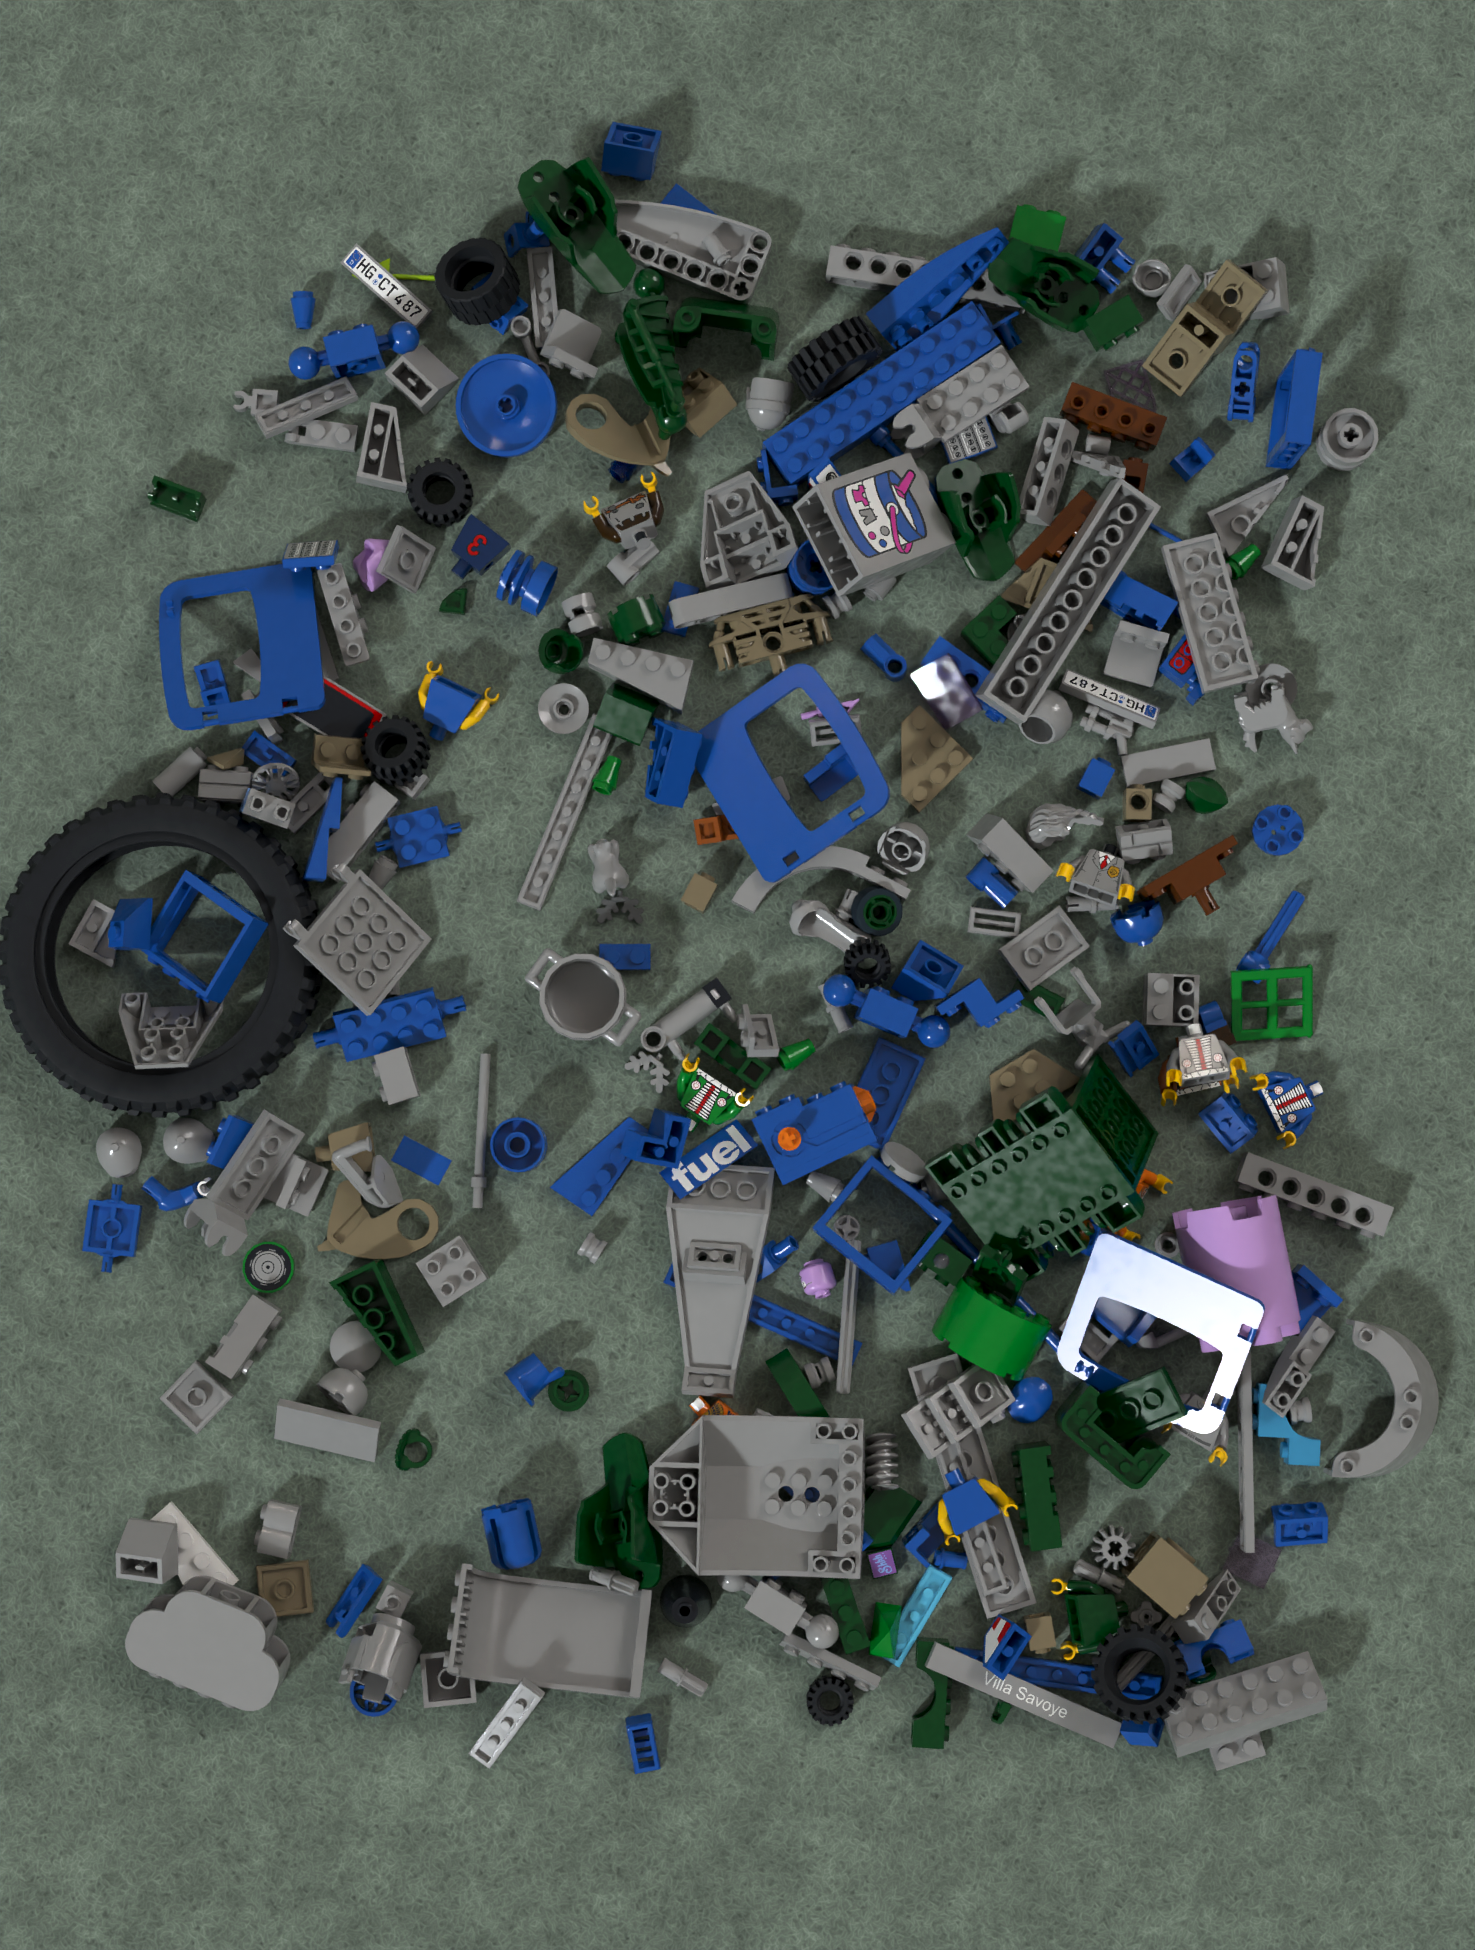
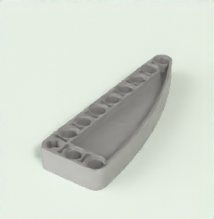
(679, 235)

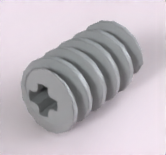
(880, 1461)

